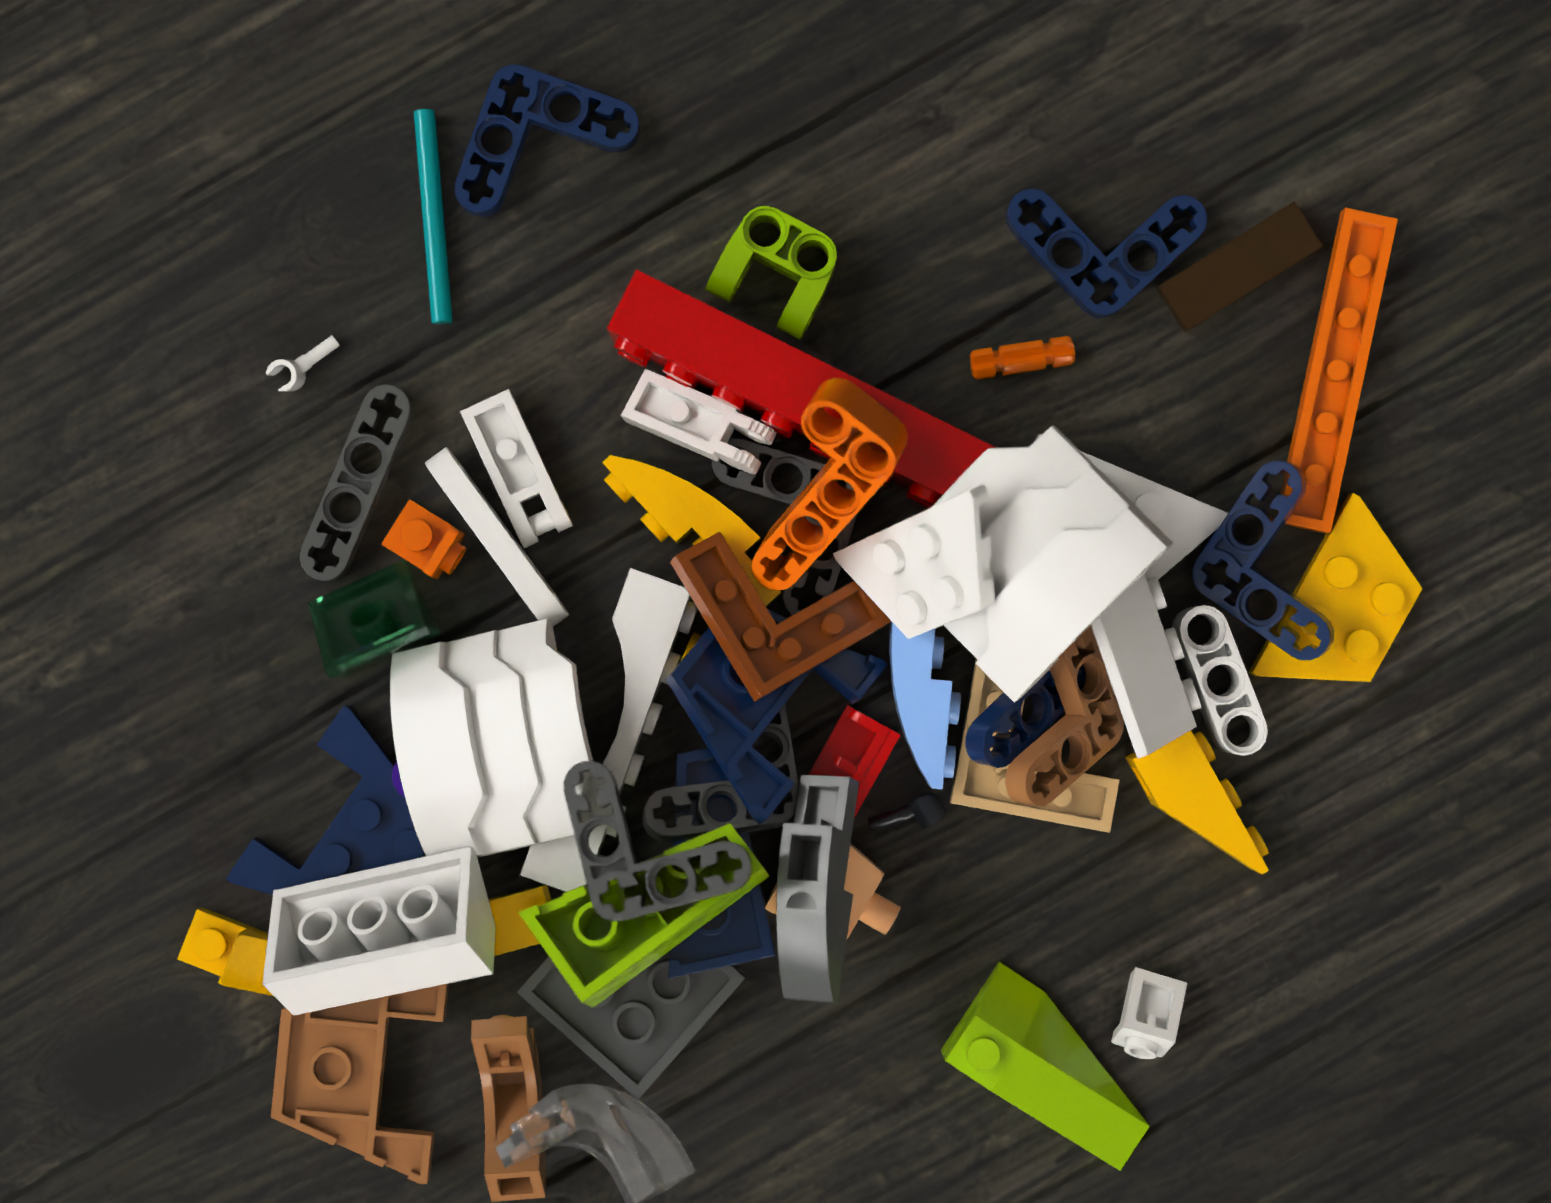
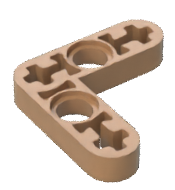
(1090, 724)

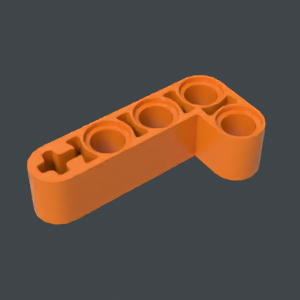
(823, 497)

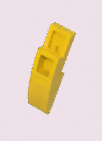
(679, 508)

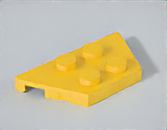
(1362, 592)

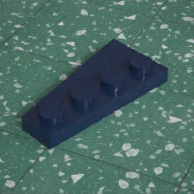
(741, 929)

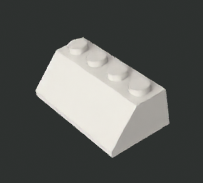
(1143, 667)
(379, 932)

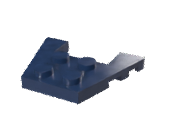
(733, 721)
(365, 834)

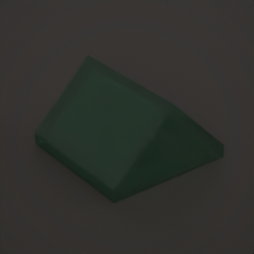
(371, 620)

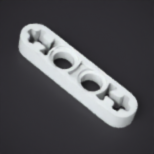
(496, 537)

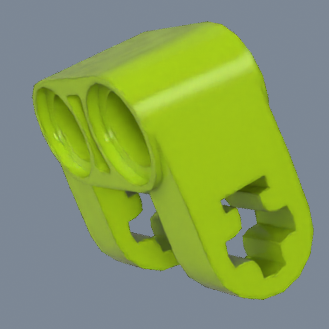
(781, 258)

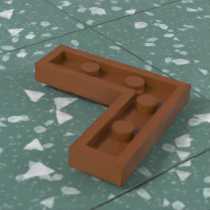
(757, 647)

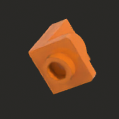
(425, 540)

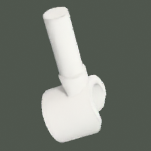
(303, 363)

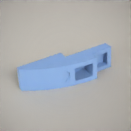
(924, 703)

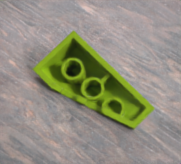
(1035, 1060)

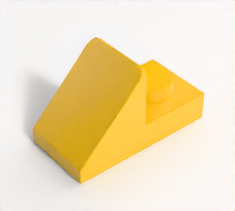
(226, 949)

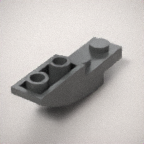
(810, 889)

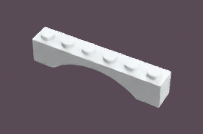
(647, 626)

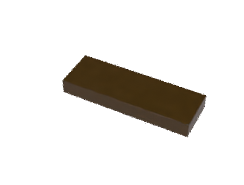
(1239, 267)

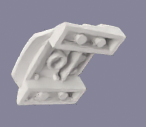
(1058, 559)
(488, 739)

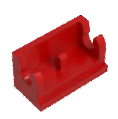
(856, 750)

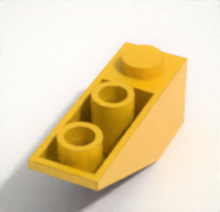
(1187, 789)

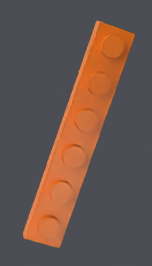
(1338, 364)

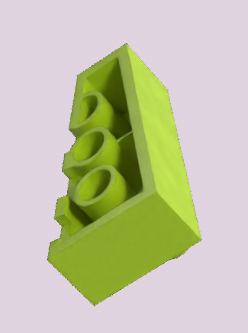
(606, 954)

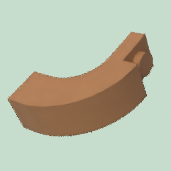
(510, 1087)

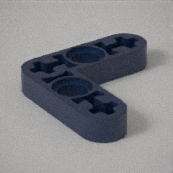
(536, 111)
(1115, 266)
(1243, 559)
(1006, 716)

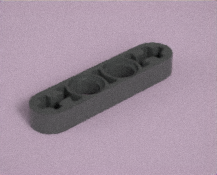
(348, 480)

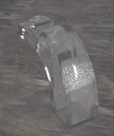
(613, 1128)

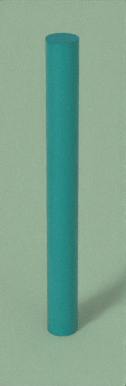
(433, 216)

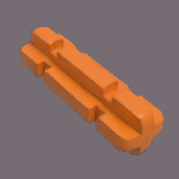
(1022, 357)

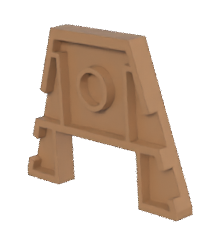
(334, 1075)

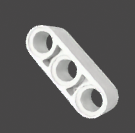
(1240, 696)

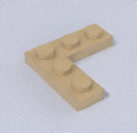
(1084, 804)

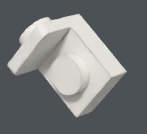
(1150, 1014)

